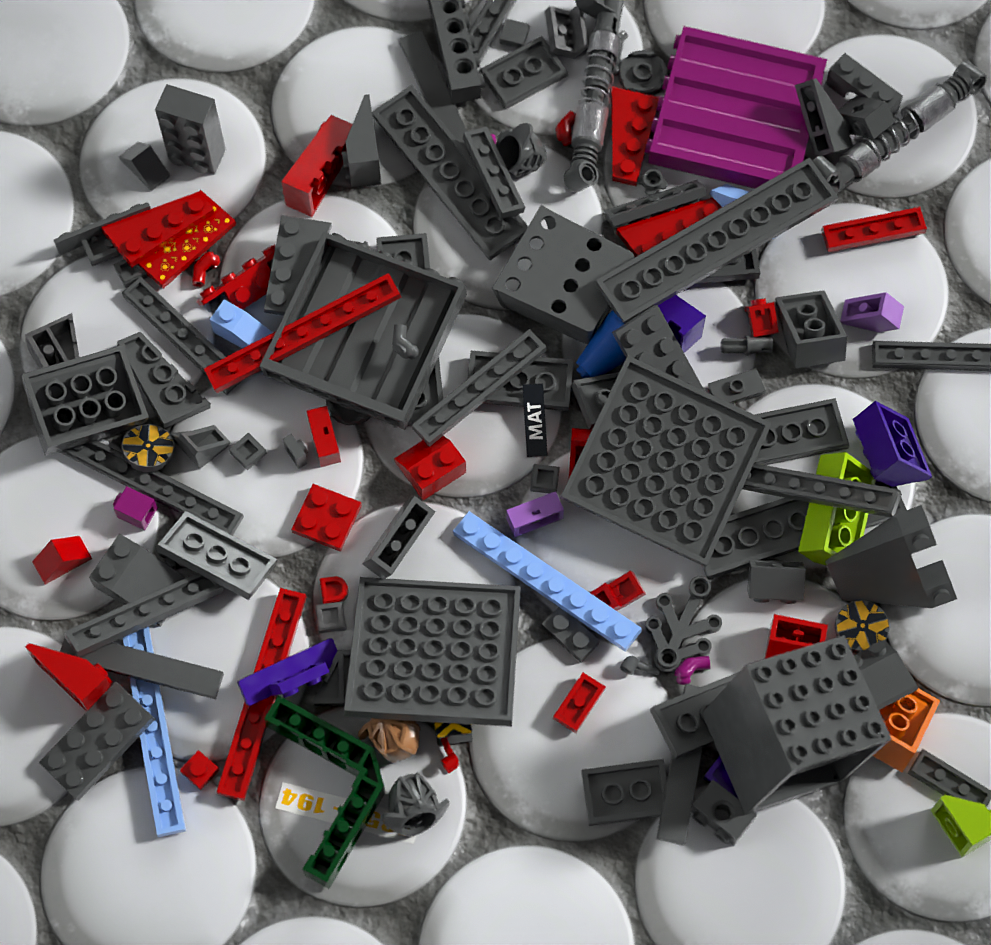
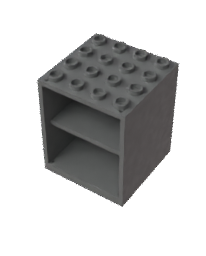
(795, 724)

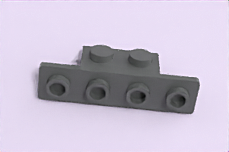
(92, 238)

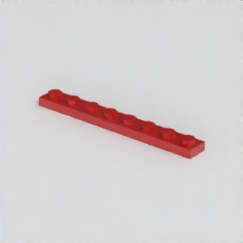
(304, 332)
(251, 724)

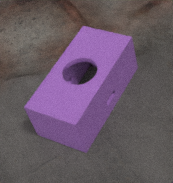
(545, 508)

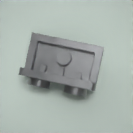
(566, 31)

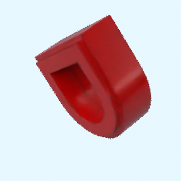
(333, 589)

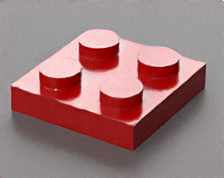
(326, 517)

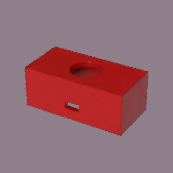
(323, 436)

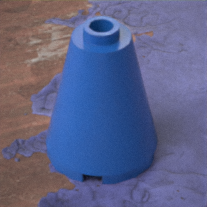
(602, 351)

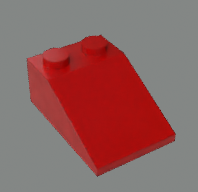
(73, 674)

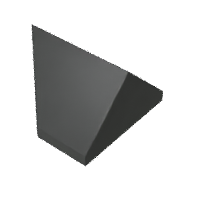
(201, 444)

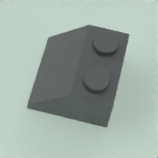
(885, 674)

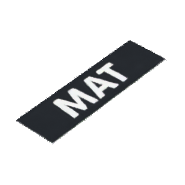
(534, 420)

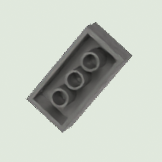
(190, 129)

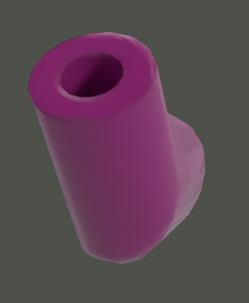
(688, 667)

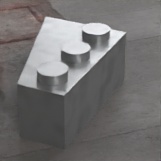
(53, 342)

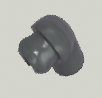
(401, 344)

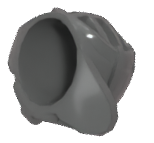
(521, 150)
(411, 797)

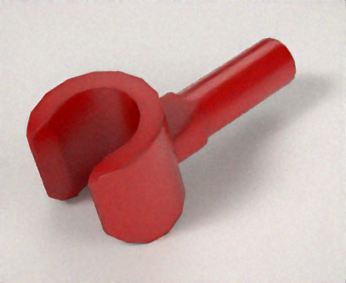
(450, 762)

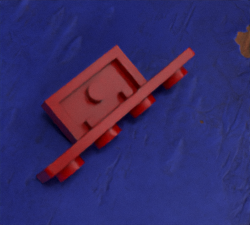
(245, 286)

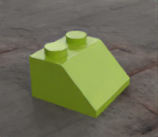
(963, 822)

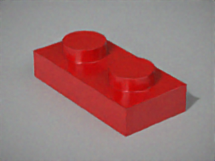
(579, 702)

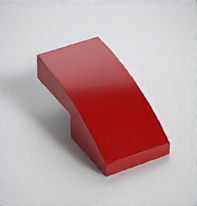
(620, 591)

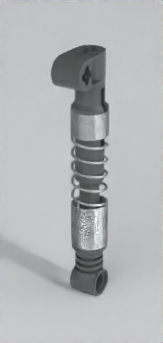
(593, 114)
(917, 116)

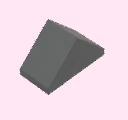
(145, 165)

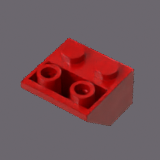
(792, 634)

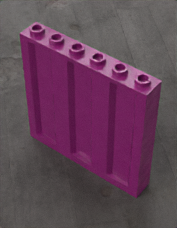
(731, 109)

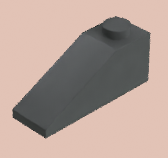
(823, 120)

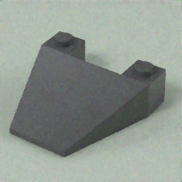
(883, 569)

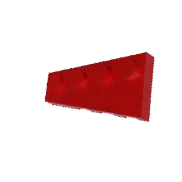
(155, 228)
(656, 229)

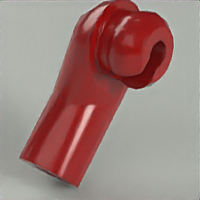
(200, 267)

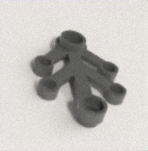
(681, 629)

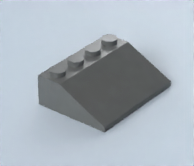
(84, 399)

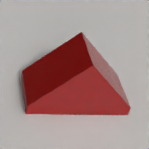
(60, 557)

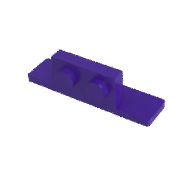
(289, 674)

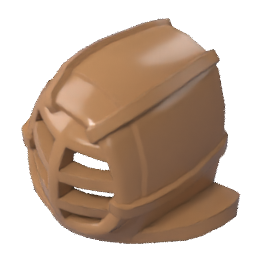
(392, 738)

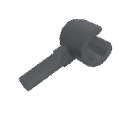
(631, 663)

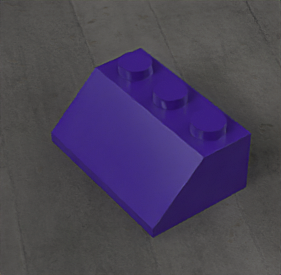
(890, 446)

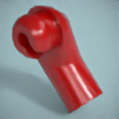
(563, 128)

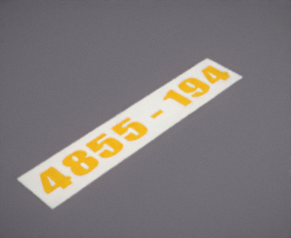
(325, 806)

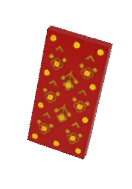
(182, 252)

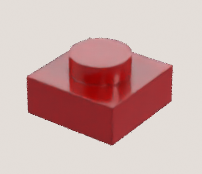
(199, 770)

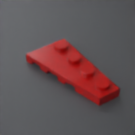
(631, 128)

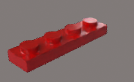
(874, 229)

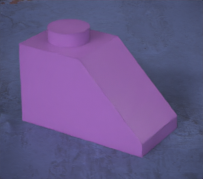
(873, 312)

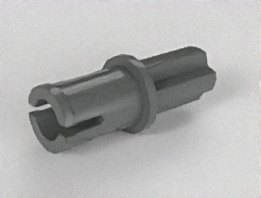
(747, 345)

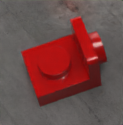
(762, 317)

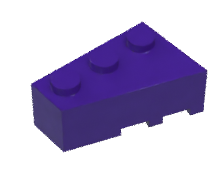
(684, 320)

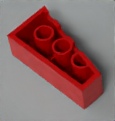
(316, 167)

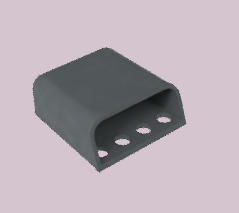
(562, 276)

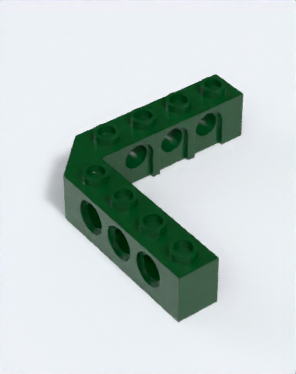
(347, 754)

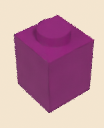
(134, 508)

